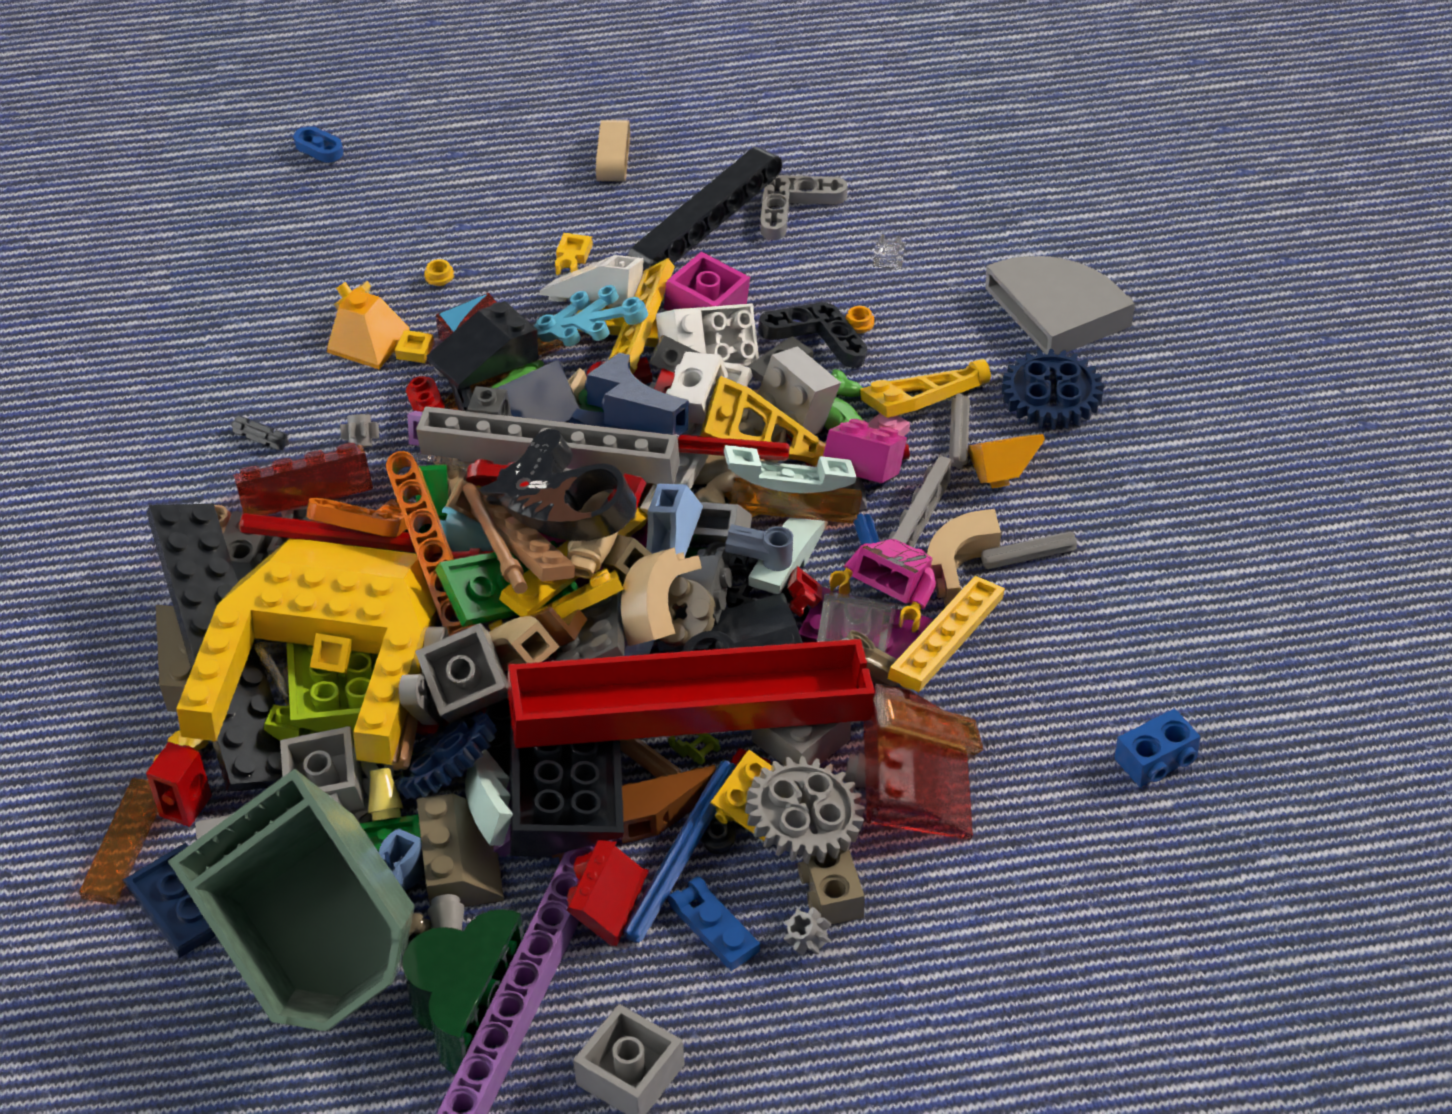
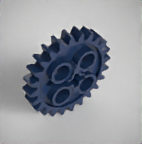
(1076, 389)
(445, 755)

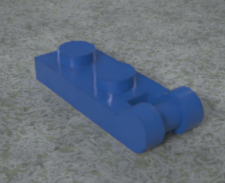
(714, 924)

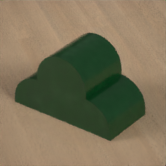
(456, 976)

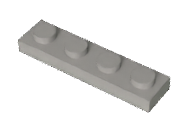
(923, 502)

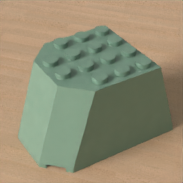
(300, 903)

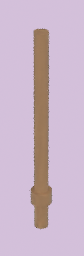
(509, 566)

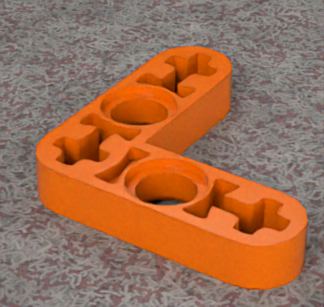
(385, 521)

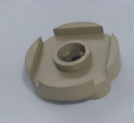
(699, 610)

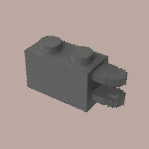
(714, 577)

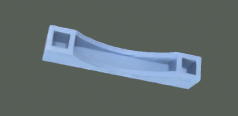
(670, 525)

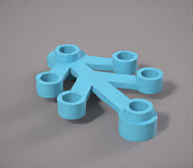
(590, 319)

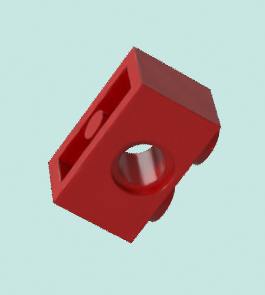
(179, 783)

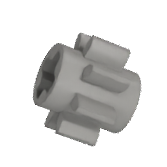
(360, 430)
(807, 931)

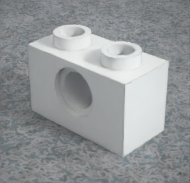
(695, 382)

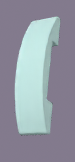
(827, 476)

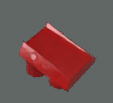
(605, 890)

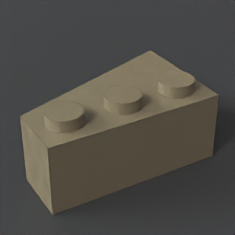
(172, 657)

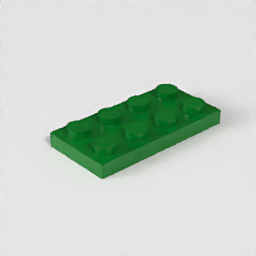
(476, 585)

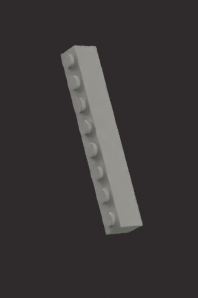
(506, 439)

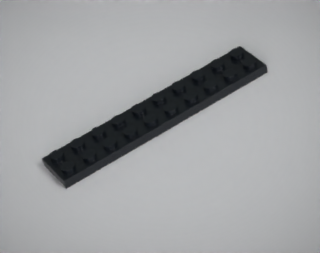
(198, 578)

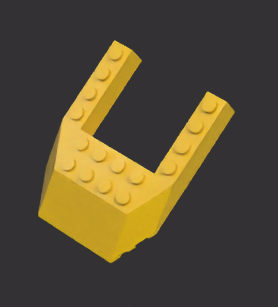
(310, 590)

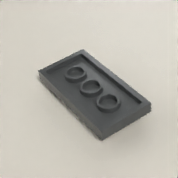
(601, 633)

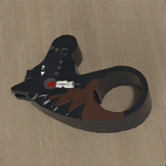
(549, 499)

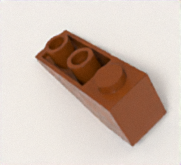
(661, 802)

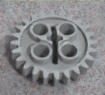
(778, 804)

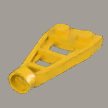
(890, 396)
(726, 411)
(601, 586)

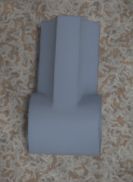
(770, 546)

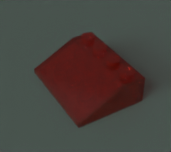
(294, 482)
(915, 781)

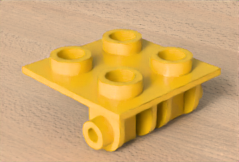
(731, 797)

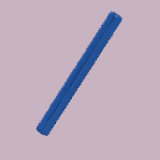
(676, 857)

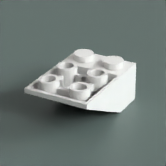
(616, 270)
(714, 330)

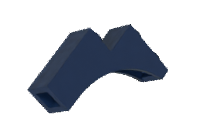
(633, 404)

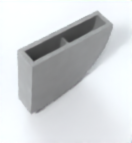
(1059, 301)

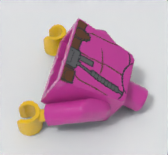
(893, 570)

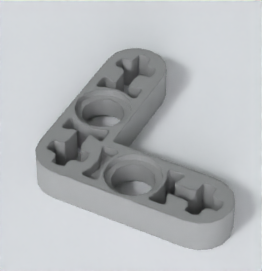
(833, 192)
(414, 690)

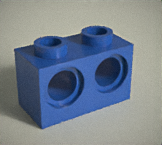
(1157, 748)

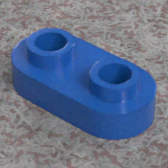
(318, 144)

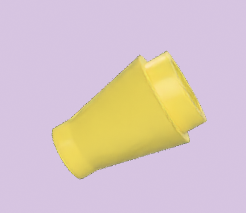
(383, 796)

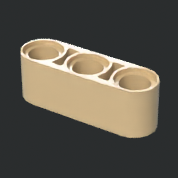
(613, 150)

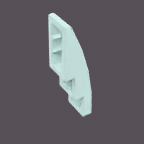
(805, 537)
(489, 798)

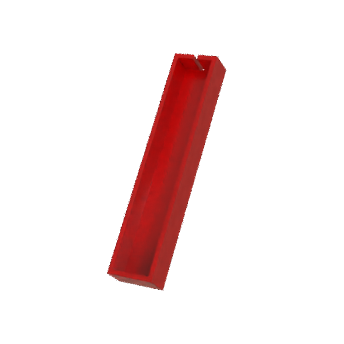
(689, 692)

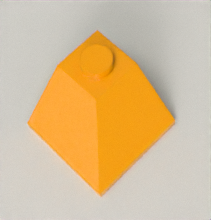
(365, 330)
(1003, 459)

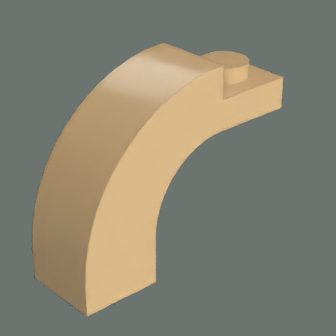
(959, 542)
(646, 592)
(522, 641)

